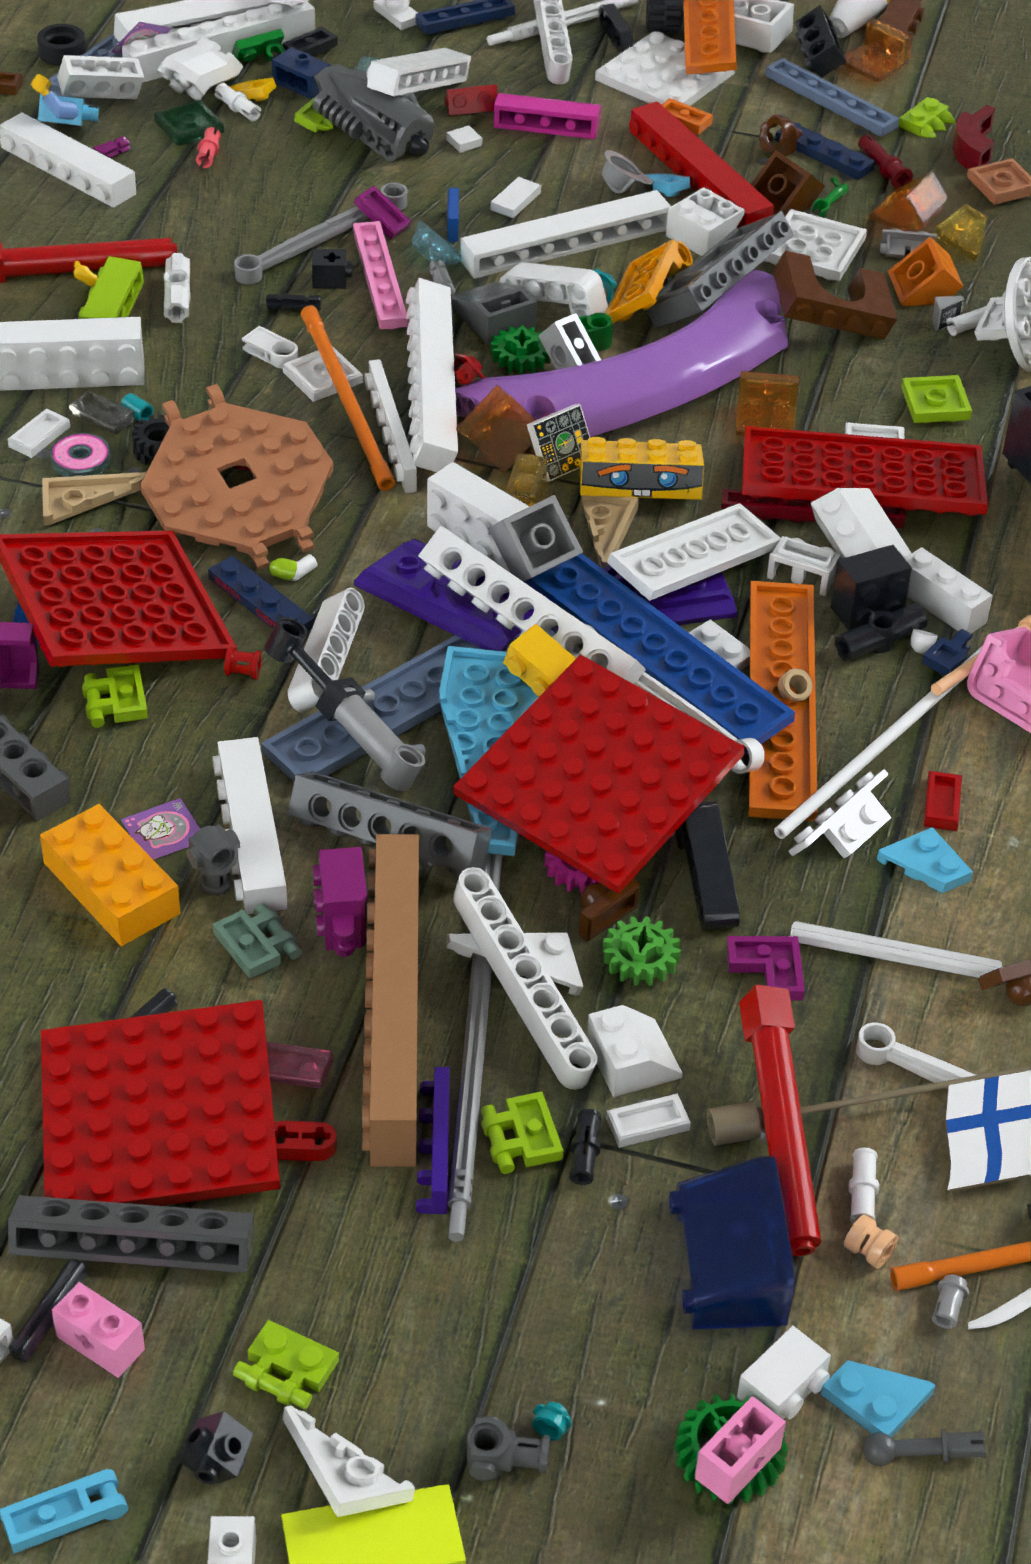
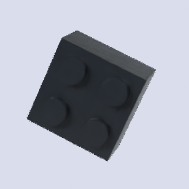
(870, 584)

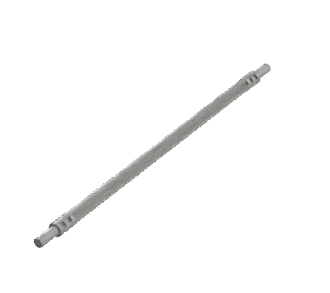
(471, 1080)

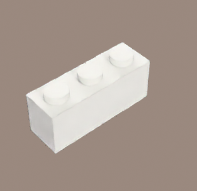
(947, 592)

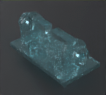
(433, 245)

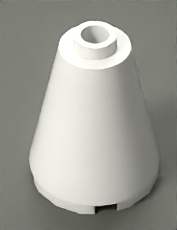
(853, 14)

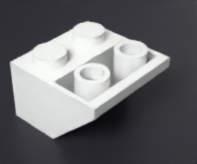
(702, 220)

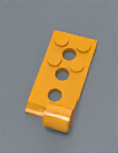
(646, 277)

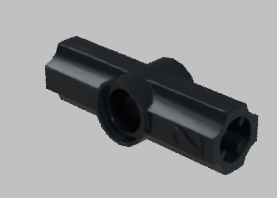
(880, 631)

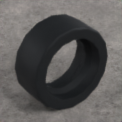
(53, 35)

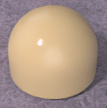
(799, 680)

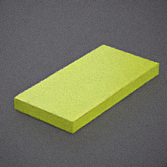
(395, 1534)

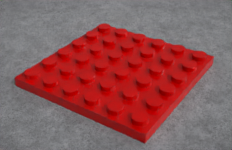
(112, 598)
(599, 772)
(159, 1107)

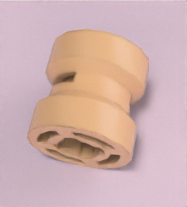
(871, 1241)

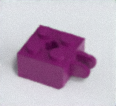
(341, 899)

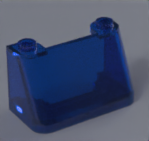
(736, 1246)

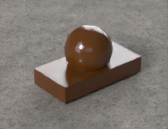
(605, 907)
(1017, 981)

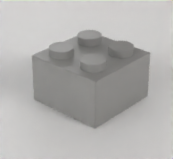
(535, 539)

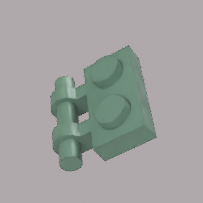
(249, 946)

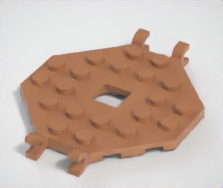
(195, 500)

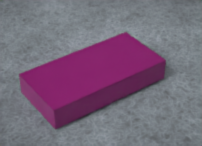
(380, 208)

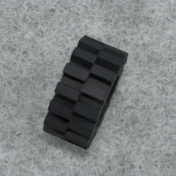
(148, 438)

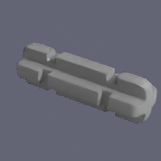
(440, 275)

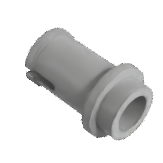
(952, 1291)

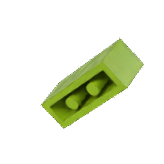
(115, 290)

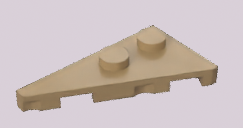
(76, 494)
(608, 522)

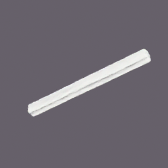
(893, 950)

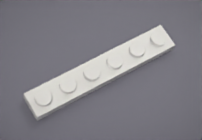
(392, 427)

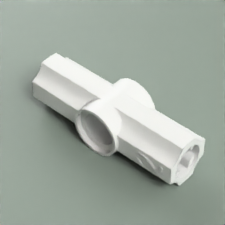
(177, 288)

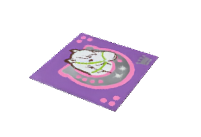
(140, 32)
(162, 828)

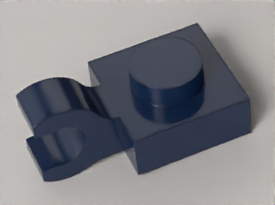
(948, 655)

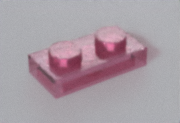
(299, 1064)

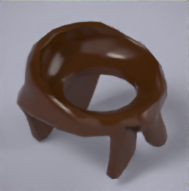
(788, 138)

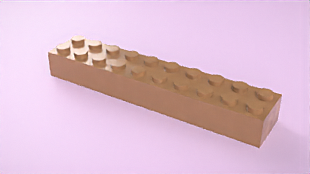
(391, 1052)

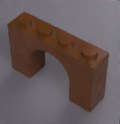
(805, 300)

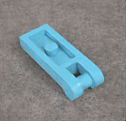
(62, 1510)

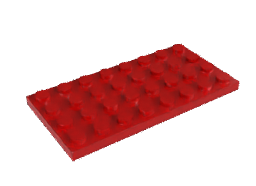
(895, 470)

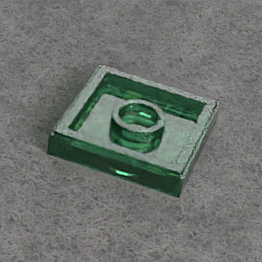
(187, 122)

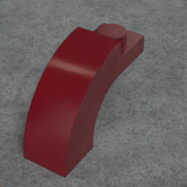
(969, 143)

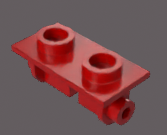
(471, 99)
(466, 368)

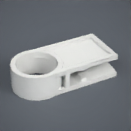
(268, 345)

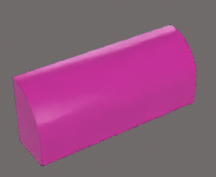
(547, 116)

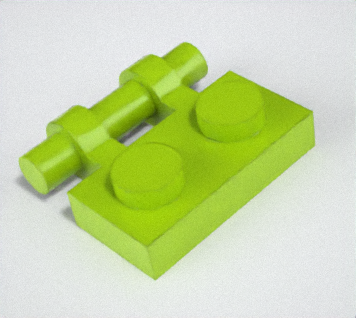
(126, 695)
(533, 1129)
(291, 1356)

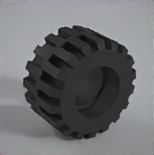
(664, 16)

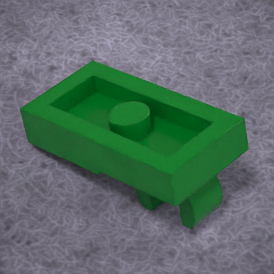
(265, 43)

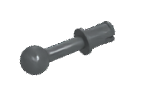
(882, 1449)

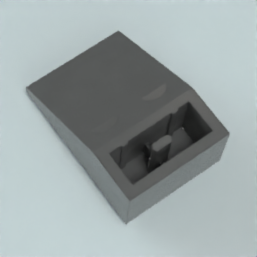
(495, 308)

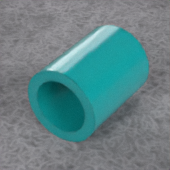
(139, 406)

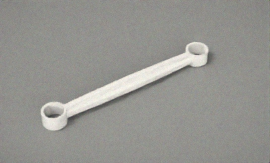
(657, 689)
(904, 1056)

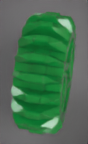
(709, 1420)

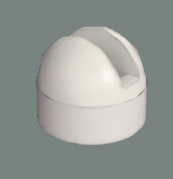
(922, 640)

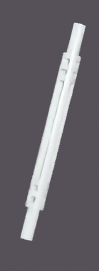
(571, 16)

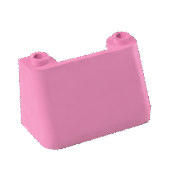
(1004, 675)

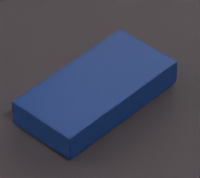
(453, 214)

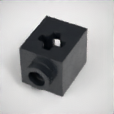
(330, 268)

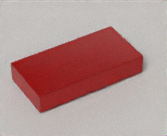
(942, 801)

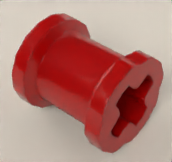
(254, 660)

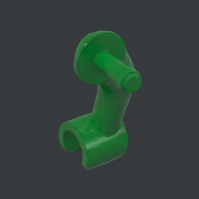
(824, 203)

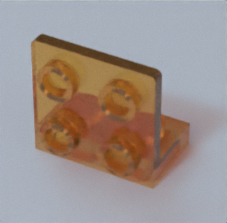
(882, 52)
(766, 401)
(498, 428)

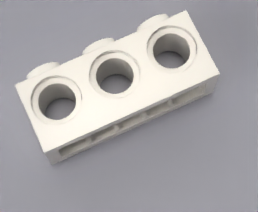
(100, 77)

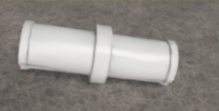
(237, 102)
(863, 1184)

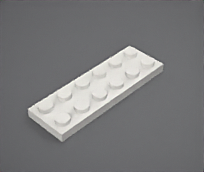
(693, 551)

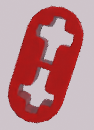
(302, 1138)

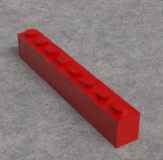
(694, 159)

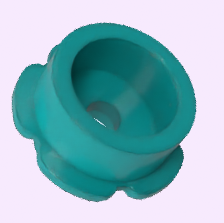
(551, 1420)

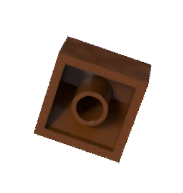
(787, 184)

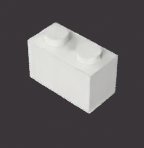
(786, 1374)

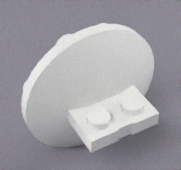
(1011, 314)

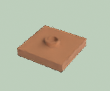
(1001, 181)

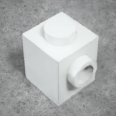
(232, 1540)

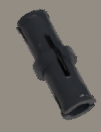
(583, 1164)

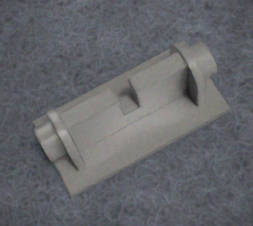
(896, 241)

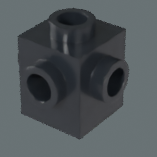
(216, 1448)

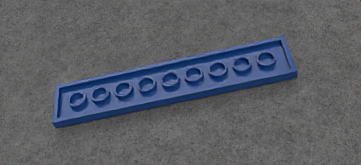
(664, 649)

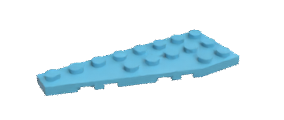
(478, 706)

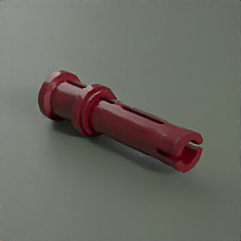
(890, 166)

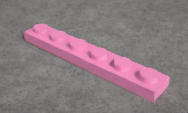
(380, 275)

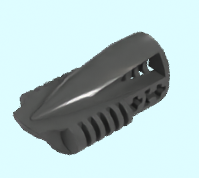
(358, 111)

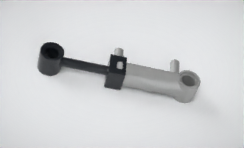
(347, 704)

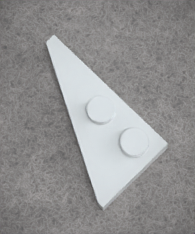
(551, 948)
(342, 1470)

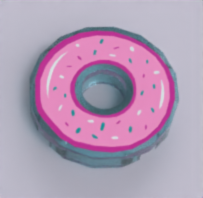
(92, 447)

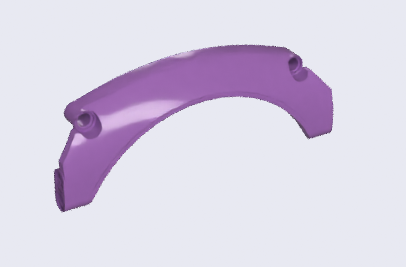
(632, 386)

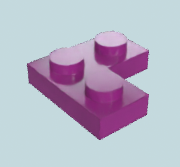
(772, 955)

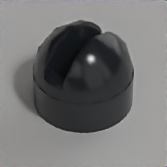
(419, 145)

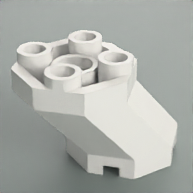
(199, 68)

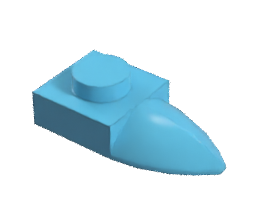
(669, 183)

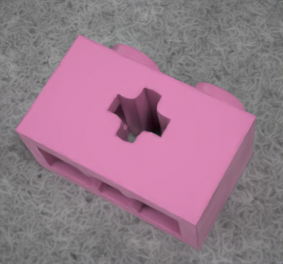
(98, 1329)
(740, 1449)

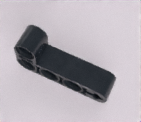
(709, 867)

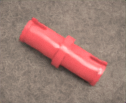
(208, 147)

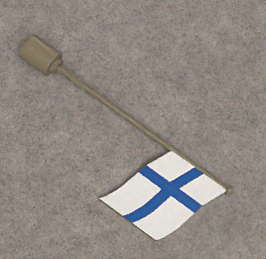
(983, 1122)

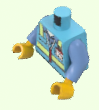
(61, 108)

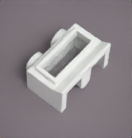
(804, 558)

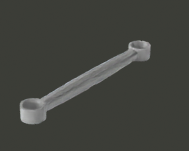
(249, 267)

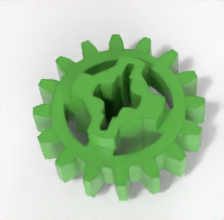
(658, 954)

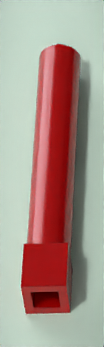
(61, 258)
(767, 1024)

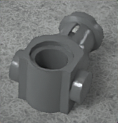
(214, 855)
(506, 1452)

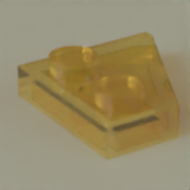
(964, 231)

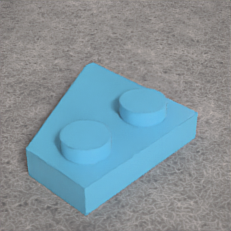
(929, 860)
(876, 1396)

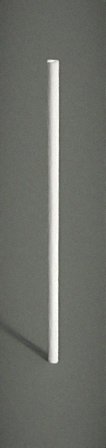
(859, 762)

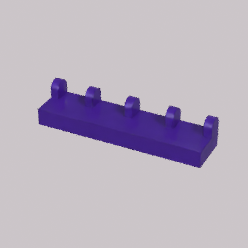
(438, 1145)

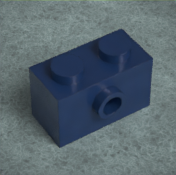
(297, 71)

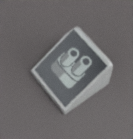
(945, 308)

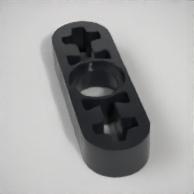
(615, 27)

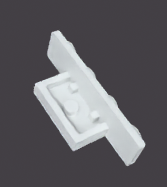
(851, 822)

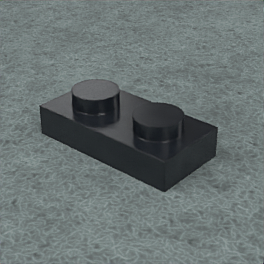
(313, 42)

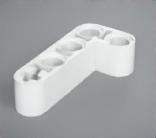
(561, 284)

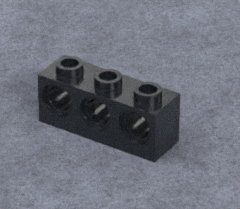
(819, 42)

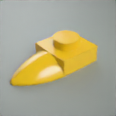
(256, 89)

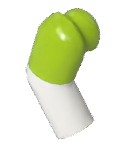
(292, 570)

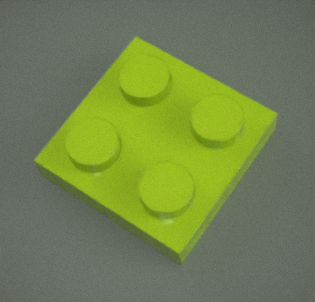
(936, 399)

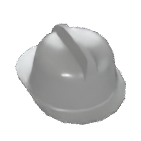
(621, 173)

